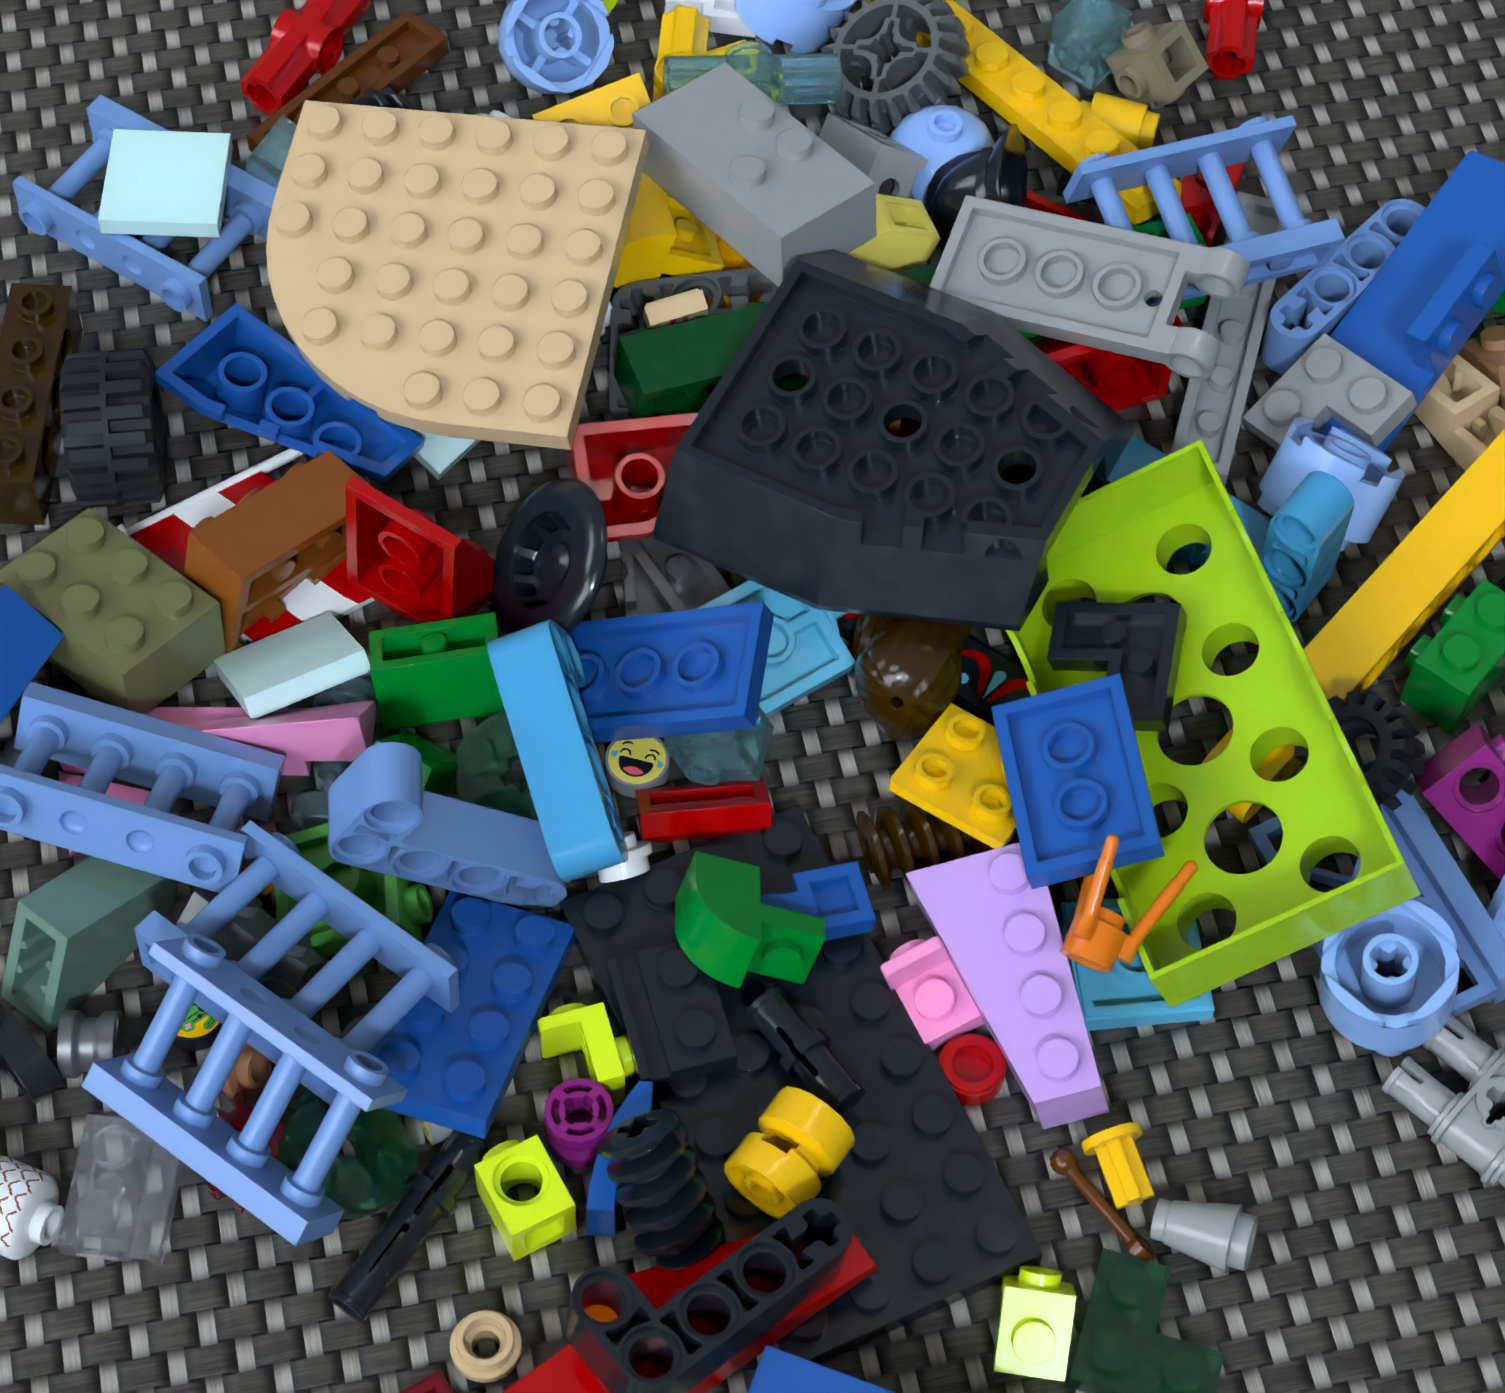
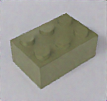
(125, 614)

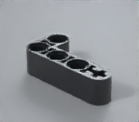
(718, 1295)

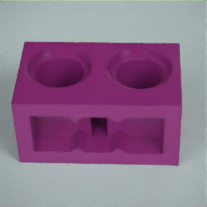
(1477, 810)

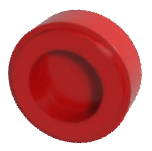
(973, 1068)

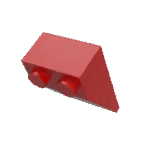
(410, 560)

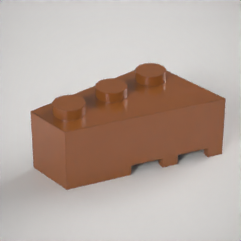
(271, 543)

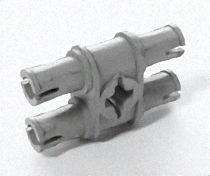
(1460, 1118)

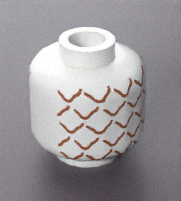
(27, 1209)

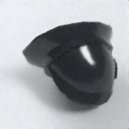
(990, 174)

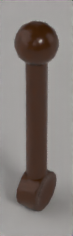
(1065, 1163)

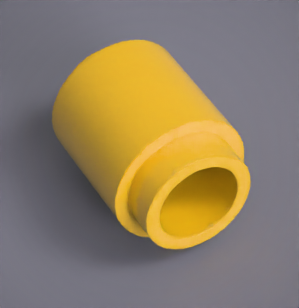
(1126, 117)

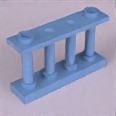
(1292, 250)
(141, 261)
(145, 752)
(278, 861)
(188, 1121)

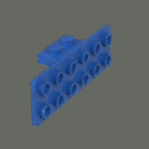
(1433, 284)

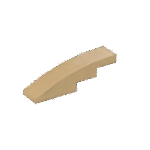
(1463, 412)

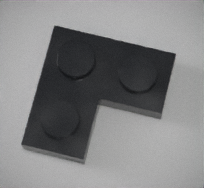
(1126, 639)

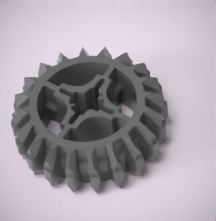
(905, 76)

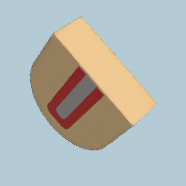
(675, 309)

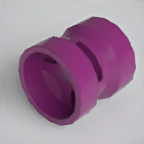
(575, 1137)

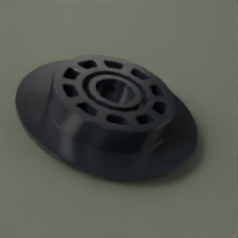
(551, 557)

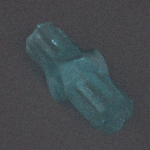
(779, 76)

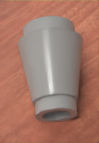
(1206, 1231)

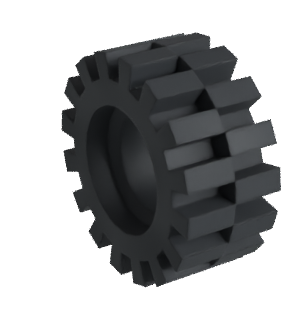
(1396, 741)

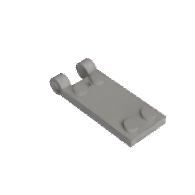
(1087, 281)

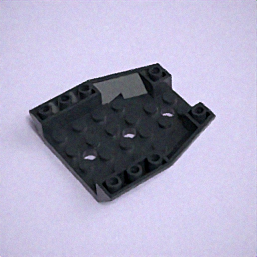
(872, 523)

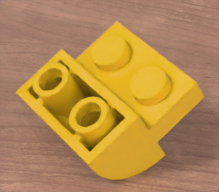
(665, 239)

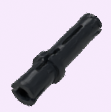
(361, 1290)

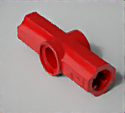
(1231, 36)
(299, 46)

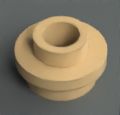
(481, 1326)

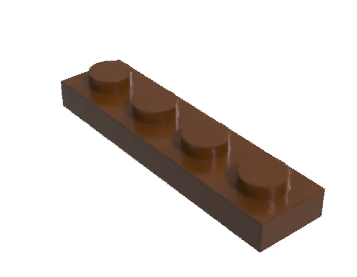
(387, 59)

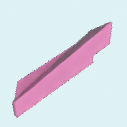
(299, 734)

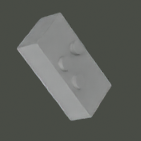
(755, 173)

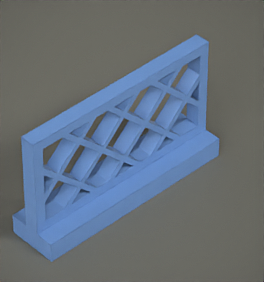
(1441, 888)

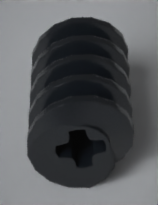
(662, 1188)

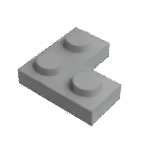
(1331, 384)

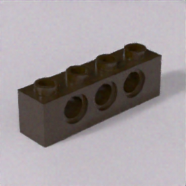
(35, 338)

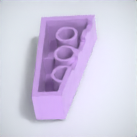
(1010, 960)

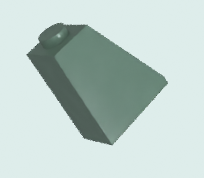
(77, 935)

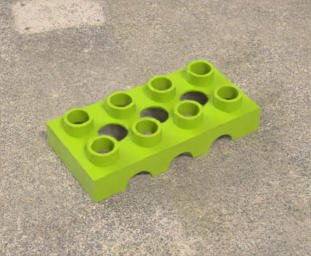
(1119, 552)

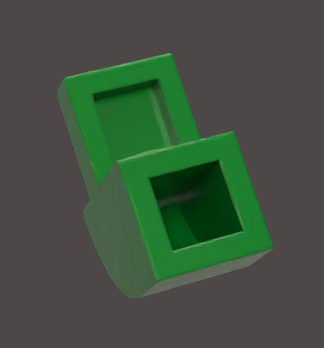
(732, 932)

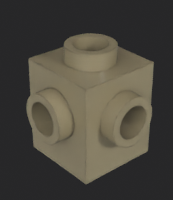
(1156, 62)

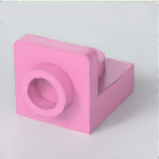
(931, 991)

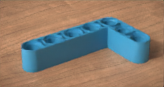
(1294, 546)

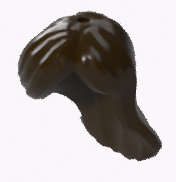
(907, 671)

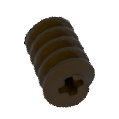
(910, 841)

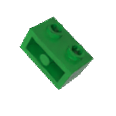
(1461, 661)
(434, 671)

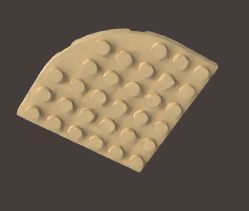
(452, 263)

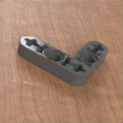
(738, 283)

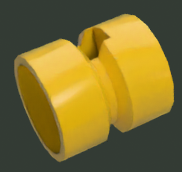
(795, 1146)

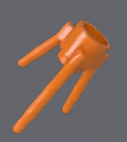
(1096, 932)

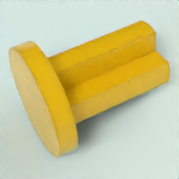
(1121, 1163)

